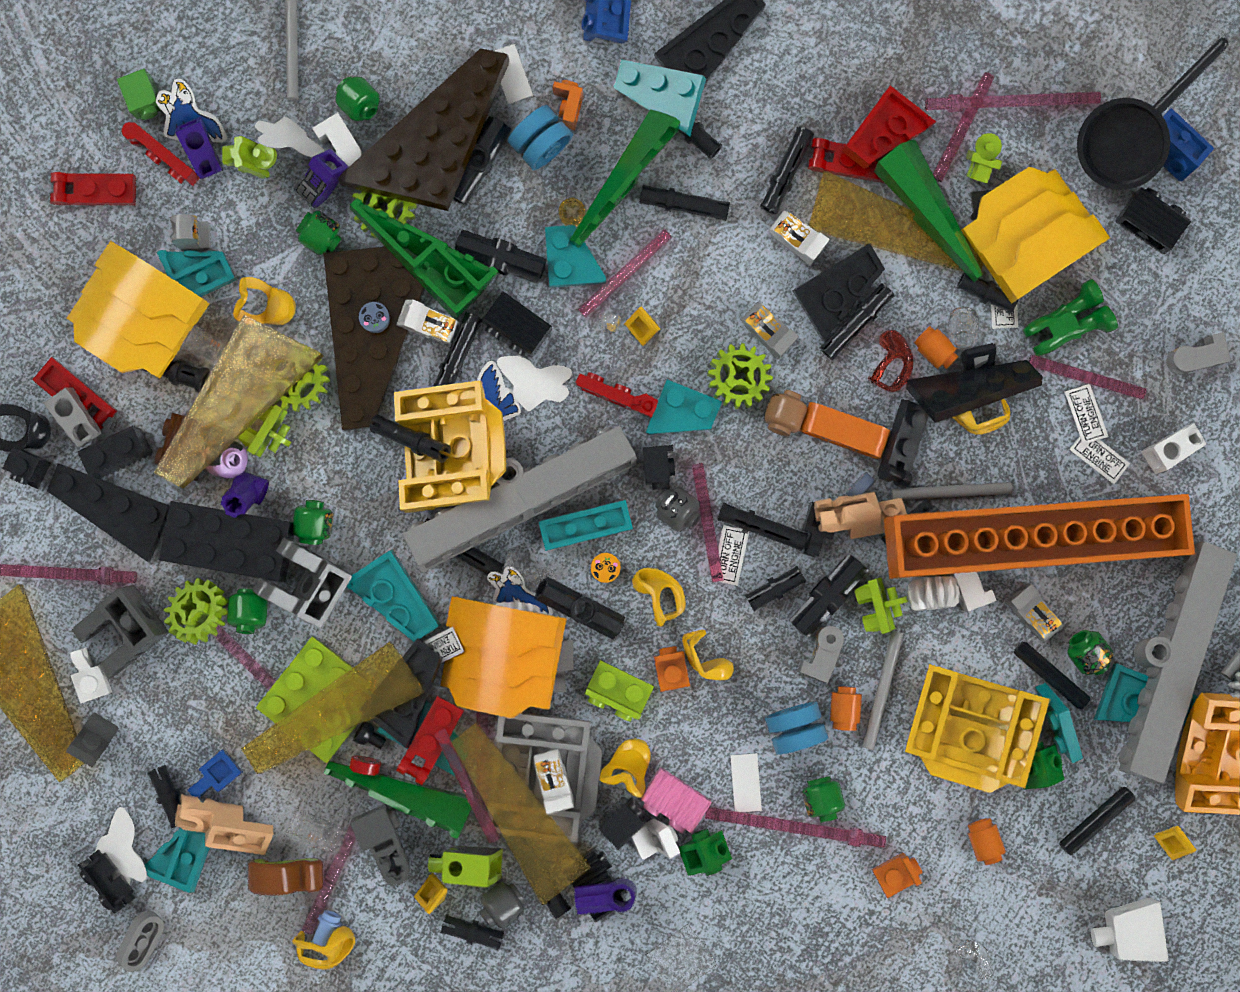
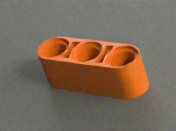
(845, 430)

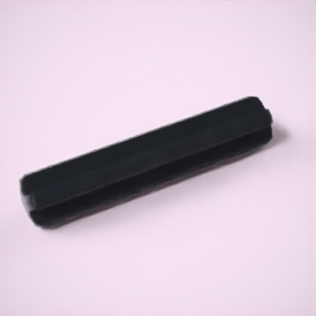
(1052, 675)
(1097, 820)

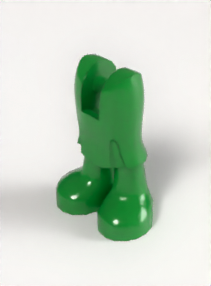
(1064, 324)

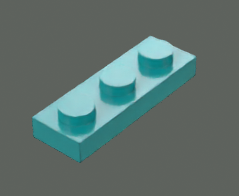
(585, 525)

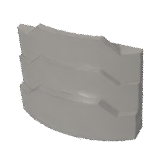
(535, 734)

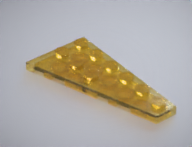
(243, 385)
(30, 687)

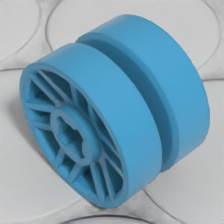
(540, 137)
(796, 728)

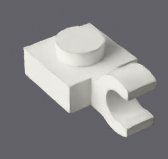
(90, 680)

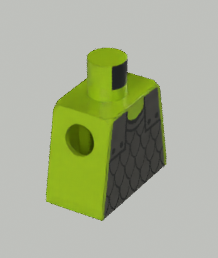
(479, 865)

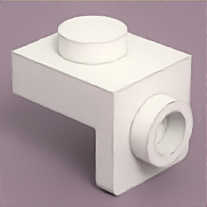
(655, 838)

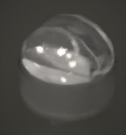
(608, 322)

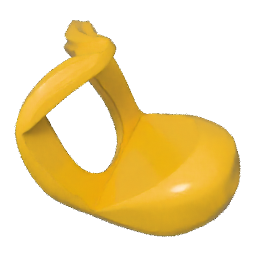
(279, 306)
(968, 422)
(652, 582)
(714, 669)
(633, 758)
(336, 949)

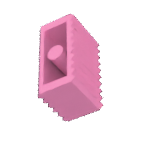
(675, 801)

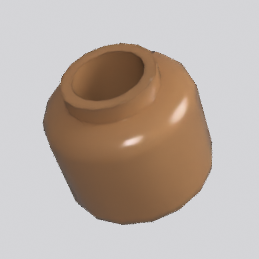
(785, 413)

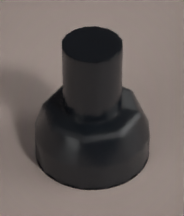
(365, 734)

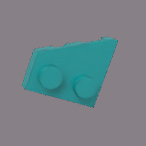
(568, 263)
(198, 270)
(682, 410)
(1061, 724)
(179, 860)

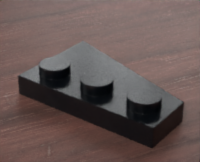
(838, 288)
(403, 719)

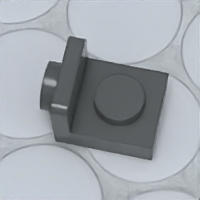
(92, 739)

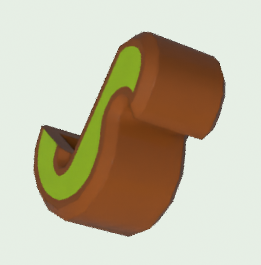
(285, 876)

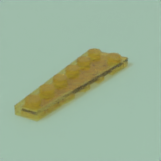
(867, 218)
(354, 698)
(533, 836)

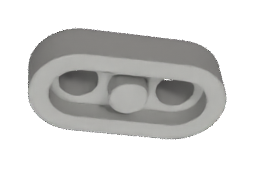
(140, 938)

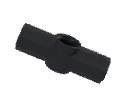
(488, 145)
(502, 256)
(828, 595)
(565, 599)

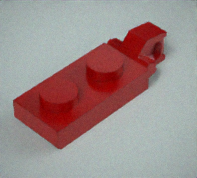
(617, 395)

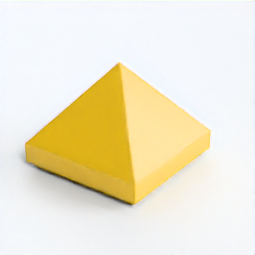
(642, 326)
(1175, 842)
(431, 893)

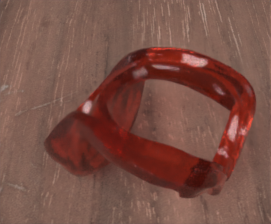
(897, 348)

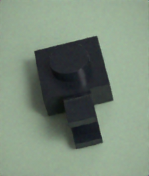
(815, 540)

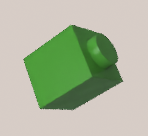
(140, 94)

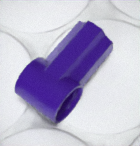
(244, 492)
(601, 897)

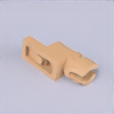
(857, 513)
(223, 825)

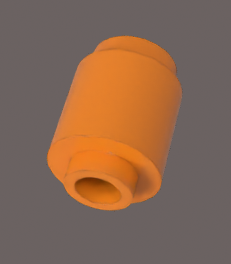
(936, 348)
(845, 708)
(986, 841)

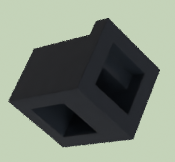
(658, 466)
(26, 467)

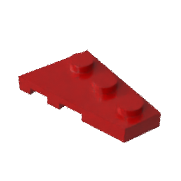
(886, 126)

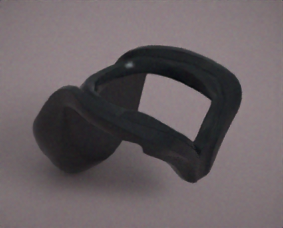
(37, 429)

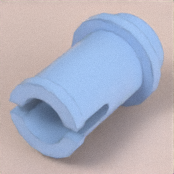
(328, 923)

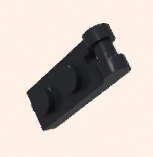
(903, 444)

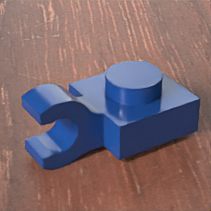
(217, 773)

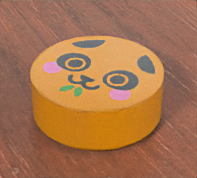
(605, 567)

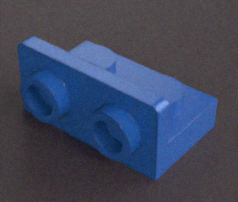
(607, 20)
(1187, 147)

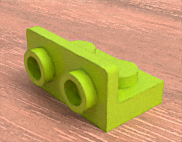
(618, 690)

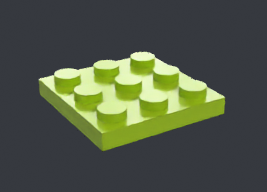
(306, 676)

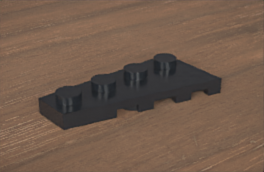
(711, 38)
(966, 390)
(119, 512)

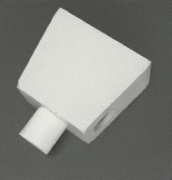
(1134, 932)

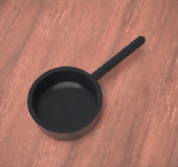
(1128, 138)

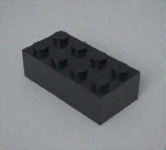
(224, 543)

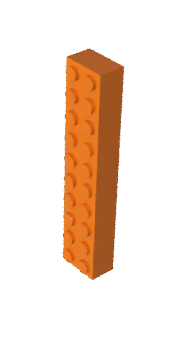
(1038, 536)

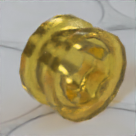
(572, 203)

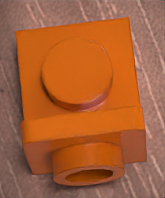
(571, 107)
(671, 669)
(897, 874)

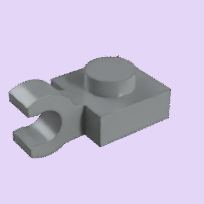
(565, 663)

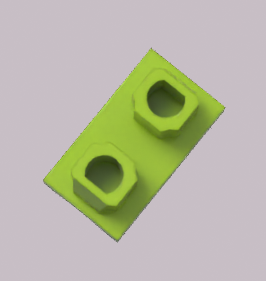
(249, 157)
(983, 160)
(258, 441)
(883, 618)

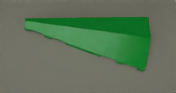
(647, 142)
(913, 182)
(445, 273)
(431, 804)

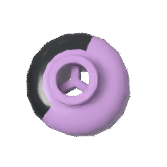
(229, 462)

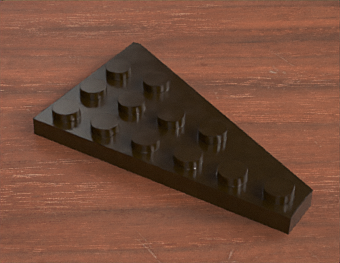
(432, 144)
(365, 358)

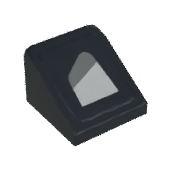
(979, 356)

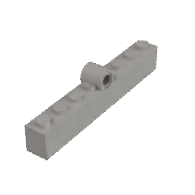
(520, 498)
(1177, 662)

